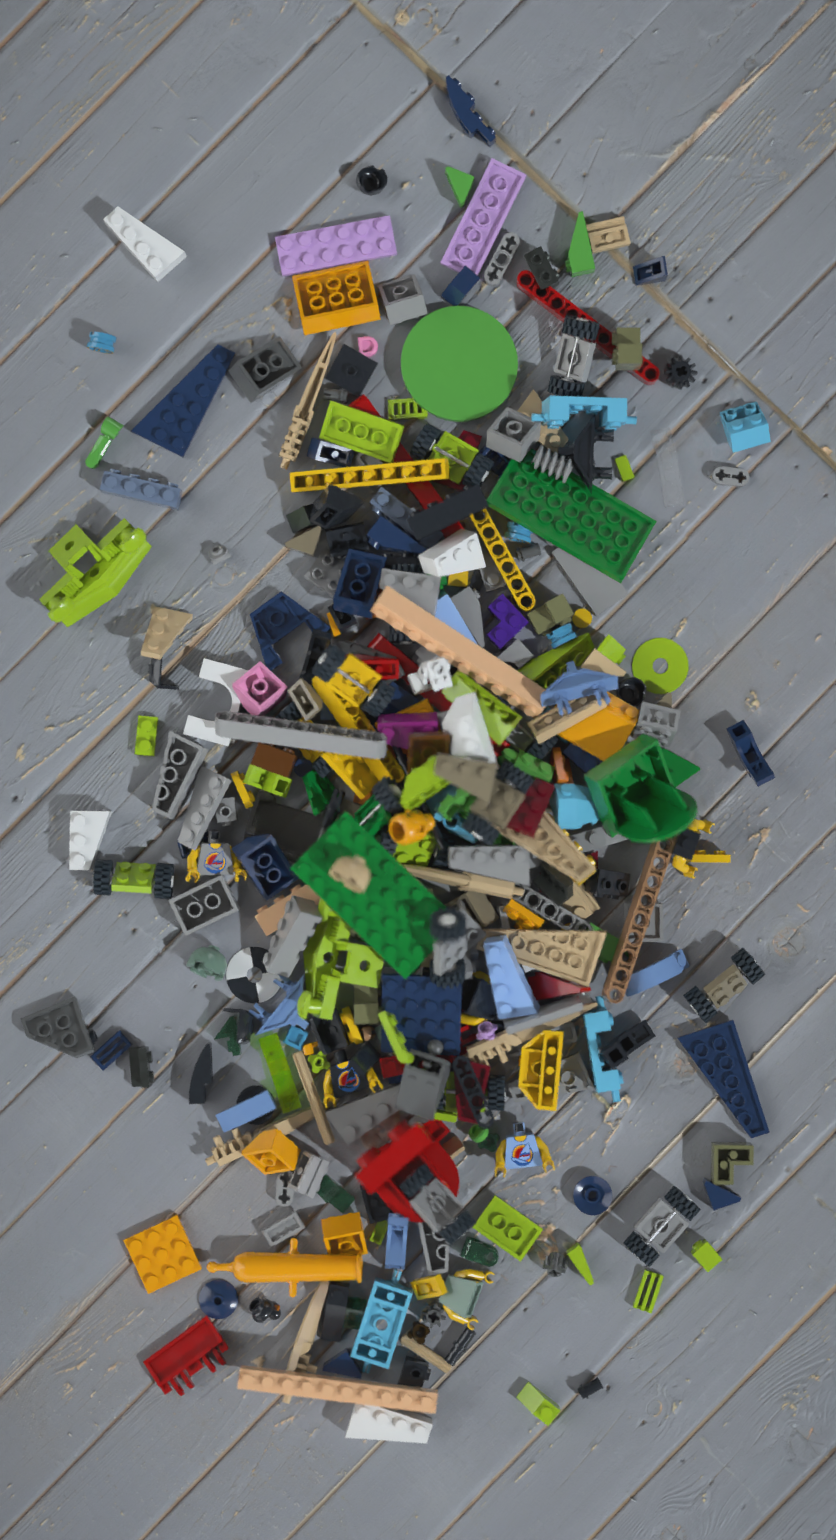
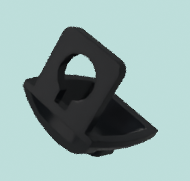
(155, 669)
(245, 1025)

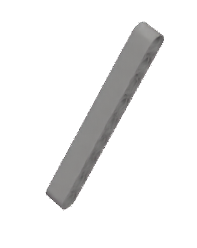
(300, 734)

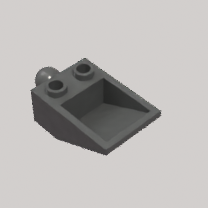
(423, 1086)

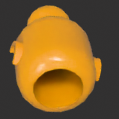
(410, 826)

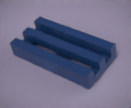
(123, 1039)

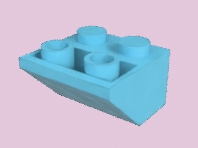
(745, 427)

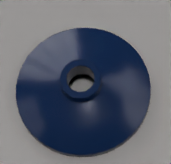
(595, 1205)
(223, 1290)

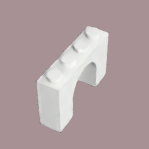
(226, 676)

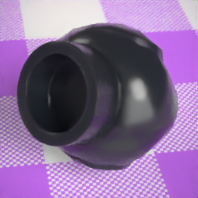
(264, 1308)

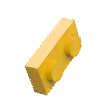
(717, 857)
(428, 1287)

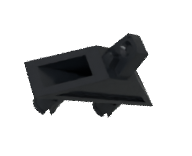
(583, 450)

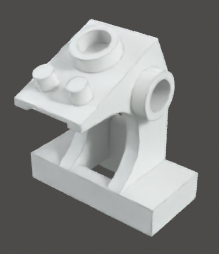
(436, 671)

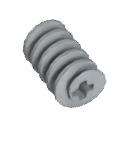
(552, 464)

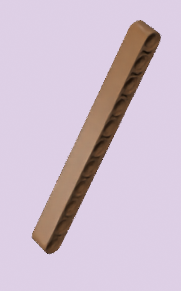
(630, 925)

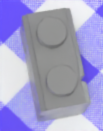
(309, 1174)

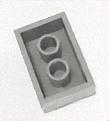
(204, 905)

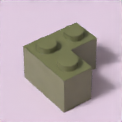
(627, 349)
(550, 614)
(366, 1004)
(725, 1156)

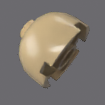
(351, 872)

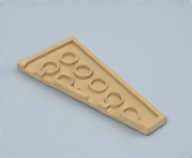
(554, 848)
(556, 952)

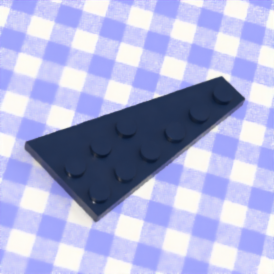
(181, 411)
(724, 1064)

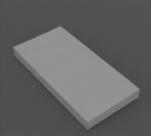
(594, 586)
(545, 1014)

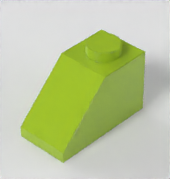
(612, 649)
(538, 1403)

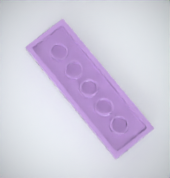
(483, 217)
(336, 245)

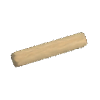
(426, 1353)

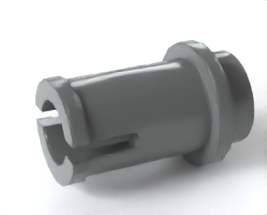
(336, 395)
(528, 552)

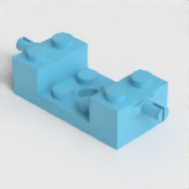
(557, 410)
(603, 1078)
(388, 1302)

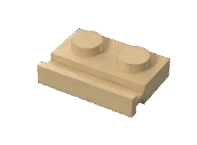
(608, 235)
(581, 903)

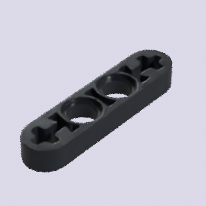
(471, 1092)

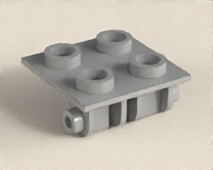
(325, 572)

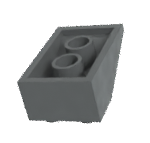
(264, 369)

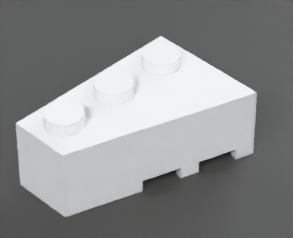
(453, 555)
(85, 837)

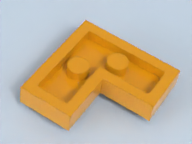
(524, 917)

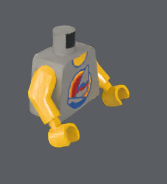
(213, 859)

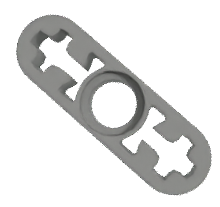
(513, 248)

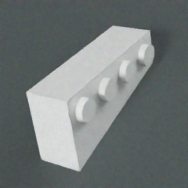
(146, 245)
(388, 1424)

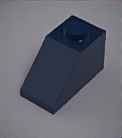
(330, 453)

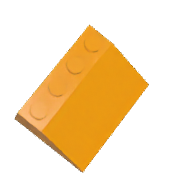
(336, 297)
(604, 730)

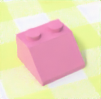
(259, 690)

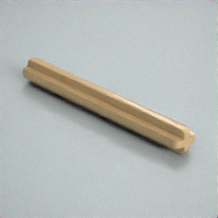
(313, 1098)

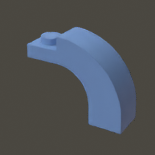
(657, 972)
(396, 1241)

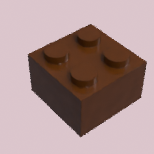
(273, 759)

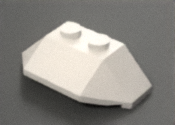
(468, 730)

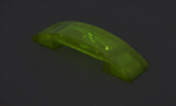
(280, 1073)

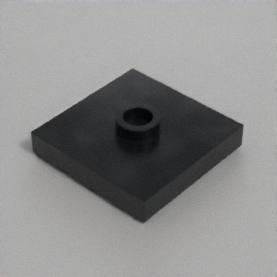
(351, 370)

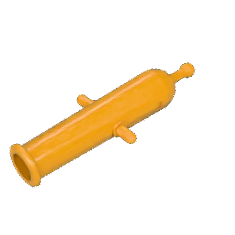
(292, 1267)

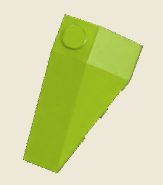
(551, 665)

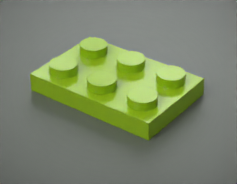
(507, 1227)

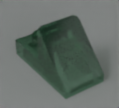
(230, 1030)
(335, 1194)

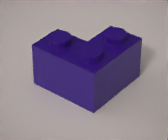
(510, 621)

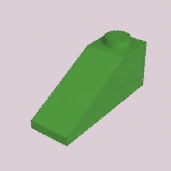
(580, 256)

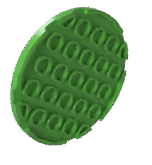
(459, 363)

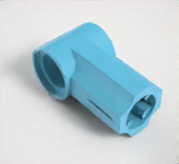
(458, 830)

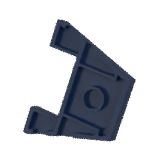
(278, 619)

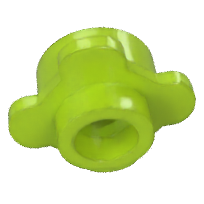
(315, 1066)

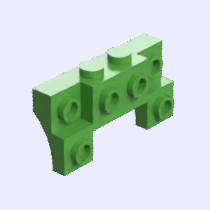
(459, 803)

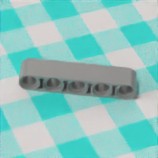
(542, 906)

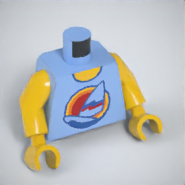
(521, 1151)

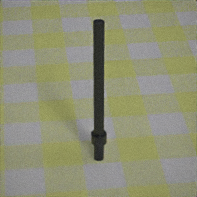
(402, 759)

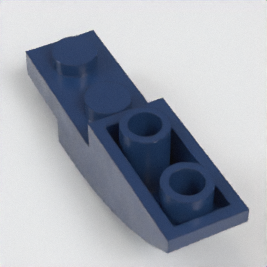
(462, 107)

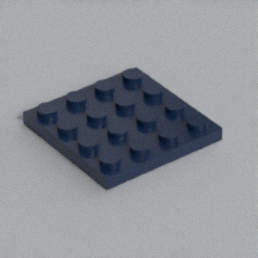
(422, 1012)

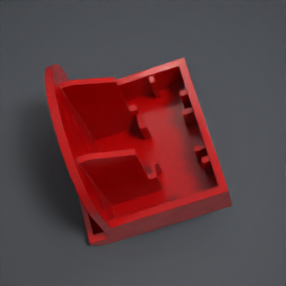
(409, 1151)

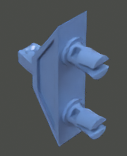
(578, 684)
(286, 1012)

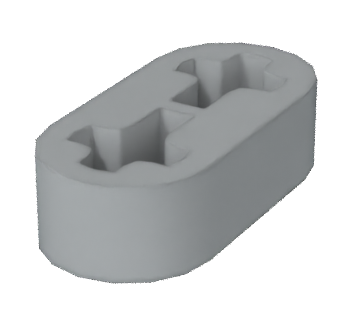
(731, 472)
(279, 1189)

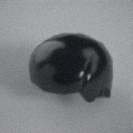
(371, 180)
(631, 691)

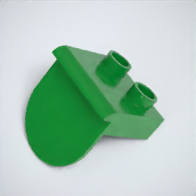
(638, 794)

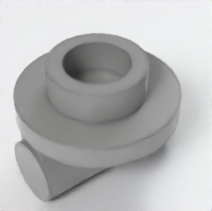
(218, 554)

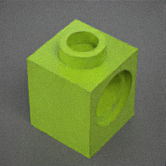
(705, 1254)

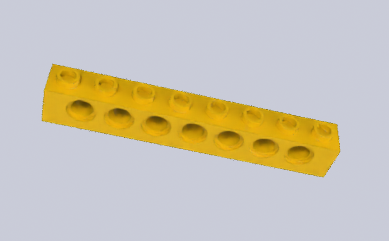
(370, 475)

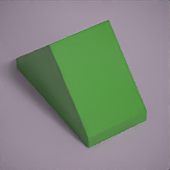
(460, 183)

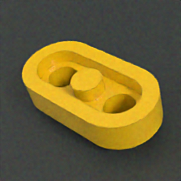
(246, 796)
(354, 1033)

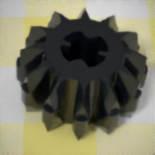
(684, 379)

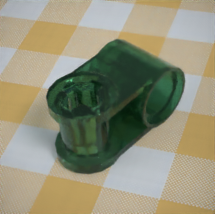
(475, 1251)

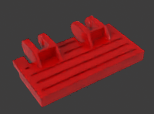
(185, 1354)

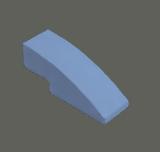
(246, 1111)

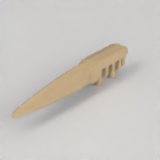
(303, 413)
(467, 881)
(486, 1049)
(232, 1149)
(305, 1338)

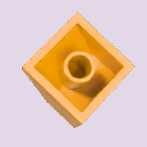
(272, 1152)
(344, 1234)

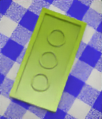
(361, 431)

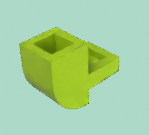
(267, 781)

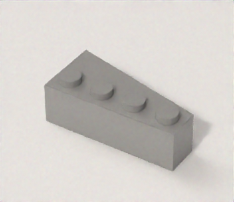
(177, 774)
(497, 861)
(291, 936)
(362, 1114)

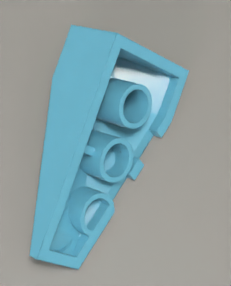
(572, 806)

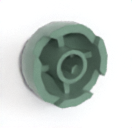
(208, 962)

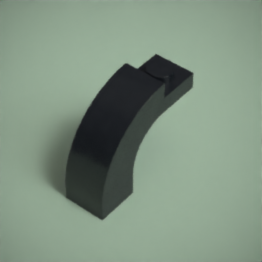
(318, 643)
(624, 1044)

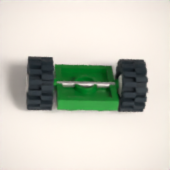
(377, 808)

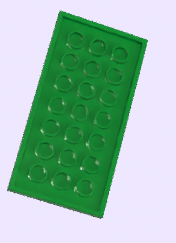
(584, 524)
(393, 908)

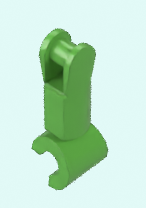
(110, 429)

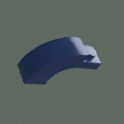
(749, 753)

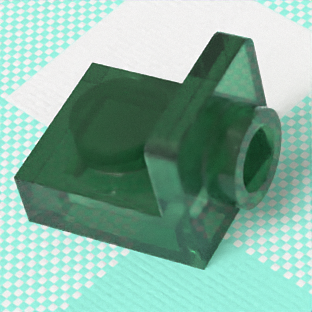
(354, 1312)

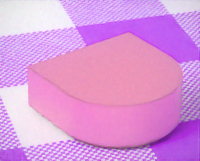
(367, 346)

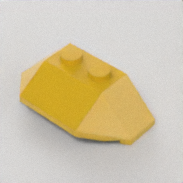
(541, 1069)

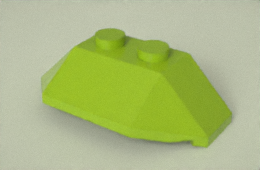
(422, 785)

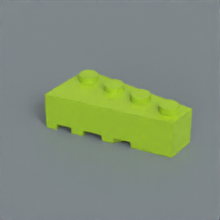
(498, 717)

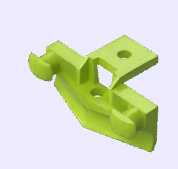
(82, 593)
(322, 977)

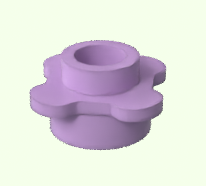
(486, 1031)

